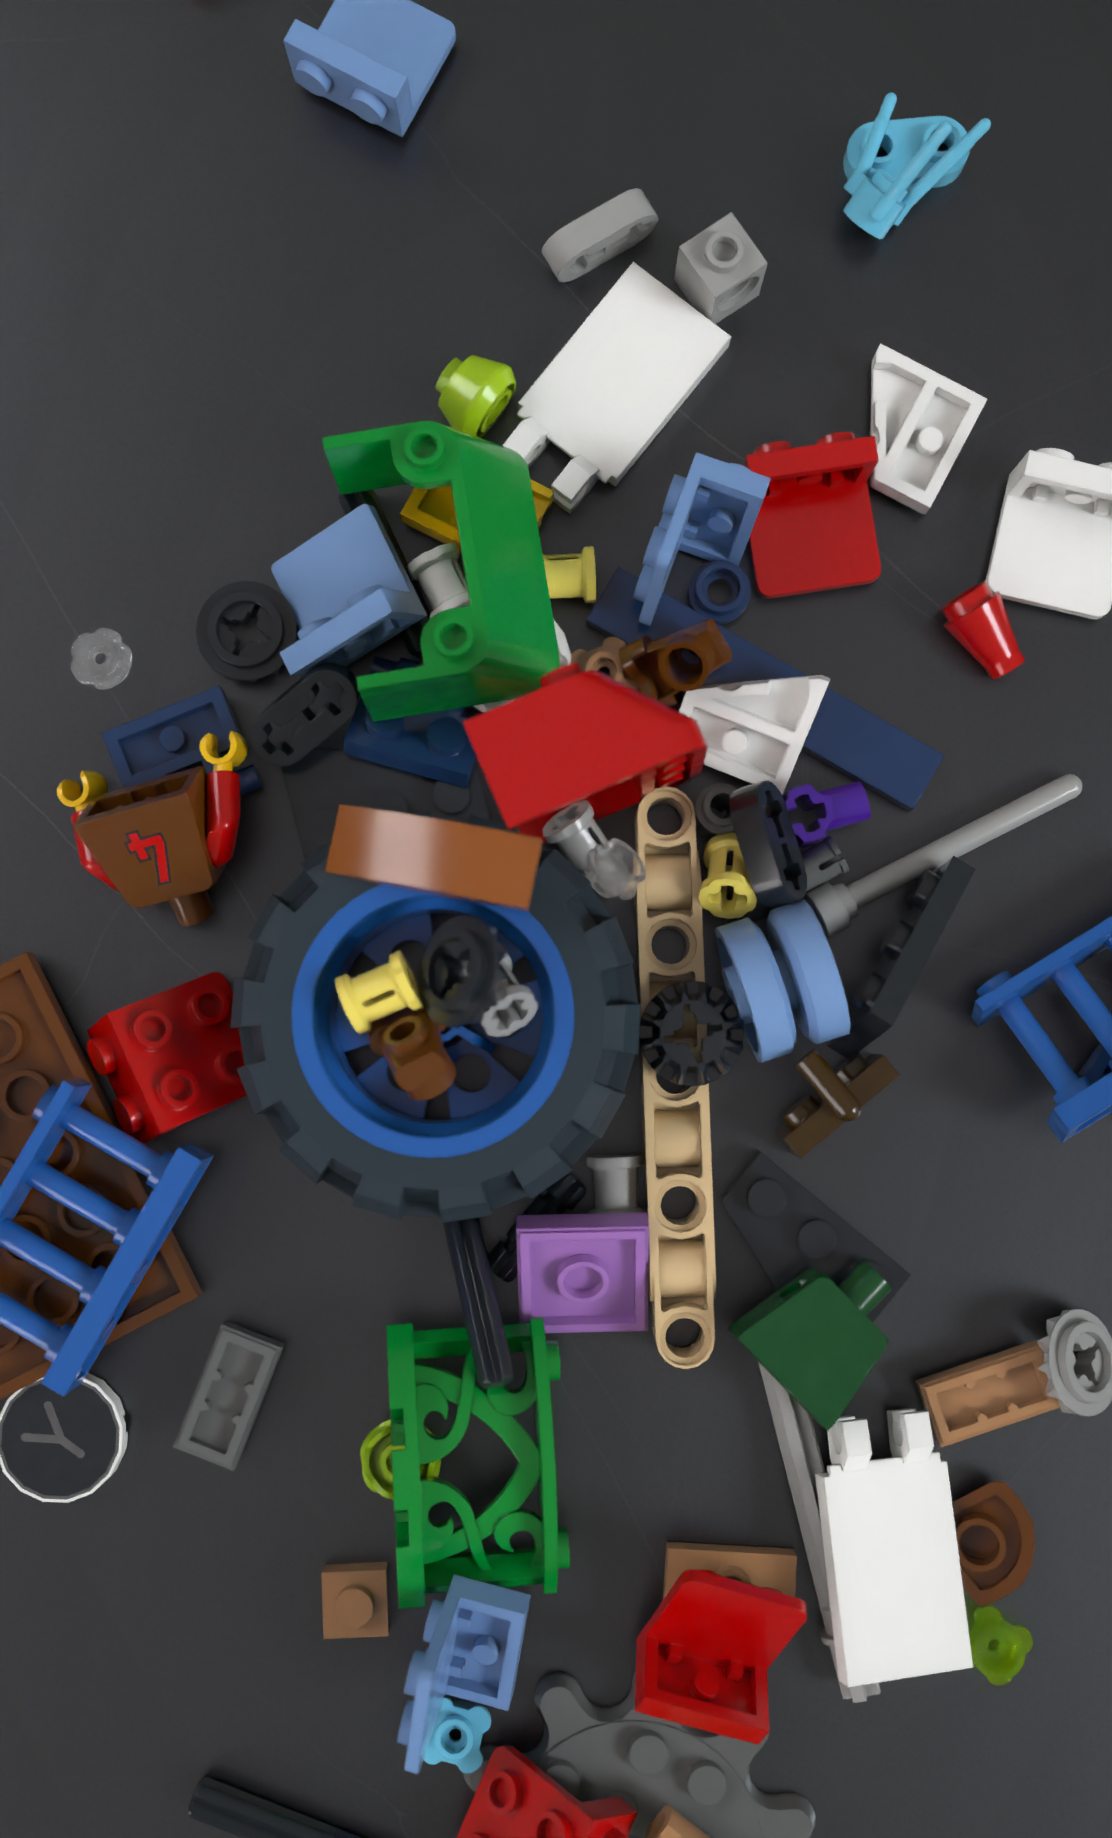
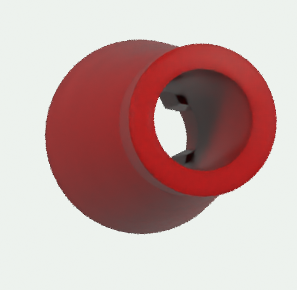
(983, 629)

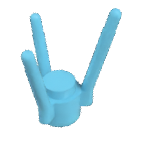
(885, 199)

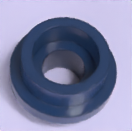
(721, 573)

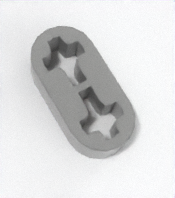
(600, 235)

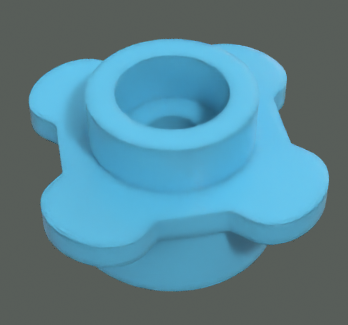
(466, 1751)

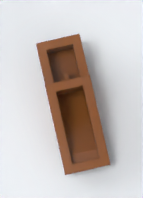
(435, 856)

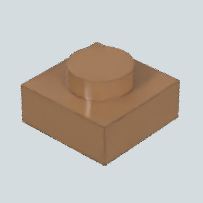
(356, 1600)

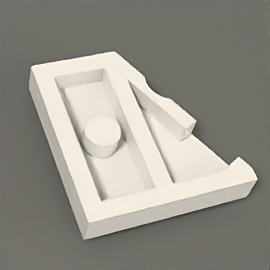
(917, 427)
(756, 725)

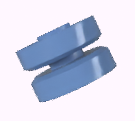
(783, 980)

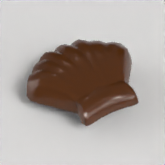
(993, 1542)

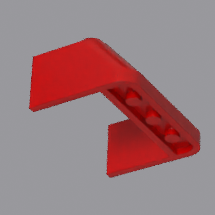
(579, 743)

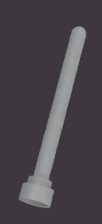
(840, 903)

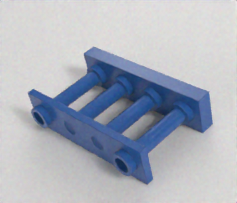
(1077, 1099)
(136, 1232)

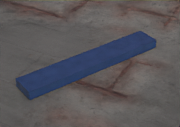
(841, 732)

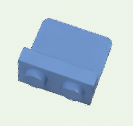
(372, 57)
(703, 516)
(469, 1656)

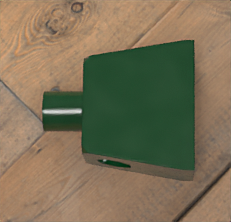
(818, 1338)

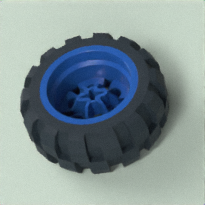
(365, 1128)

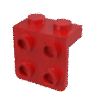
(814, 516)
(170, 1056)
(710, 1654)
(525, 1802)

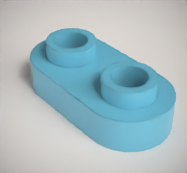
(901, 143)

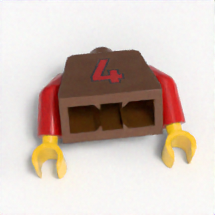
(164, 834)

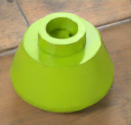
(475, 393)

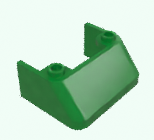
(508, 631)

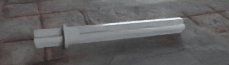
(802, 1462)

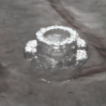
(117, 661)
(614, 869)

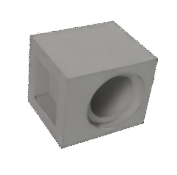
(720, 269)

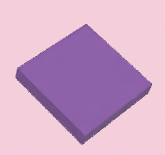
(584, 1271)

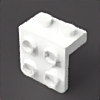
(1055, 535)

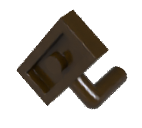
(841, 1099)

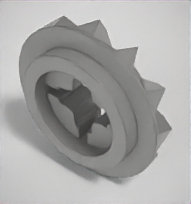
(1091, 1388)

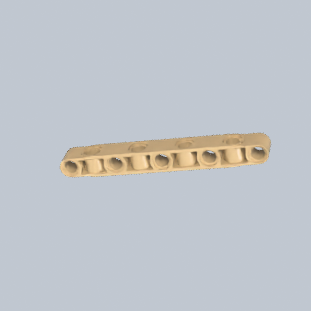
(677, 1122)

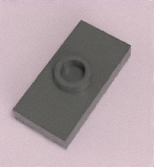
(228, 1395)

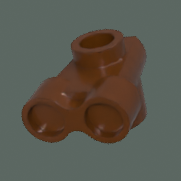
(667, 668)
(414, 1052)

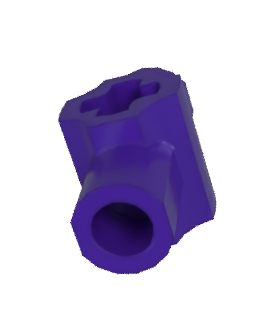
(832, 808)

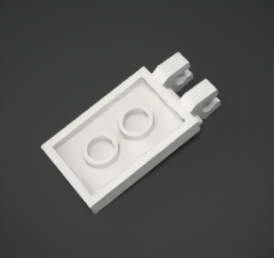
(616, 383)
(891, 1554)

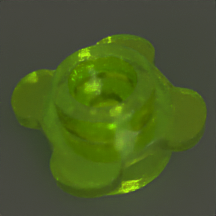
(1014, 1643)

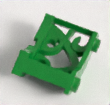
(430, 1550)

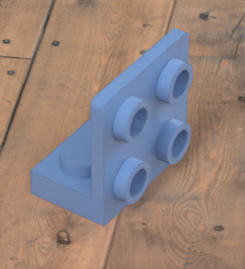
(345, 592)

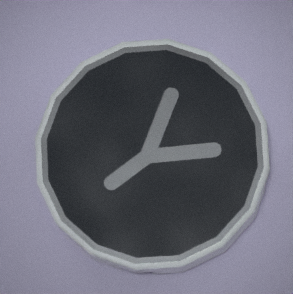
(62, 1444)

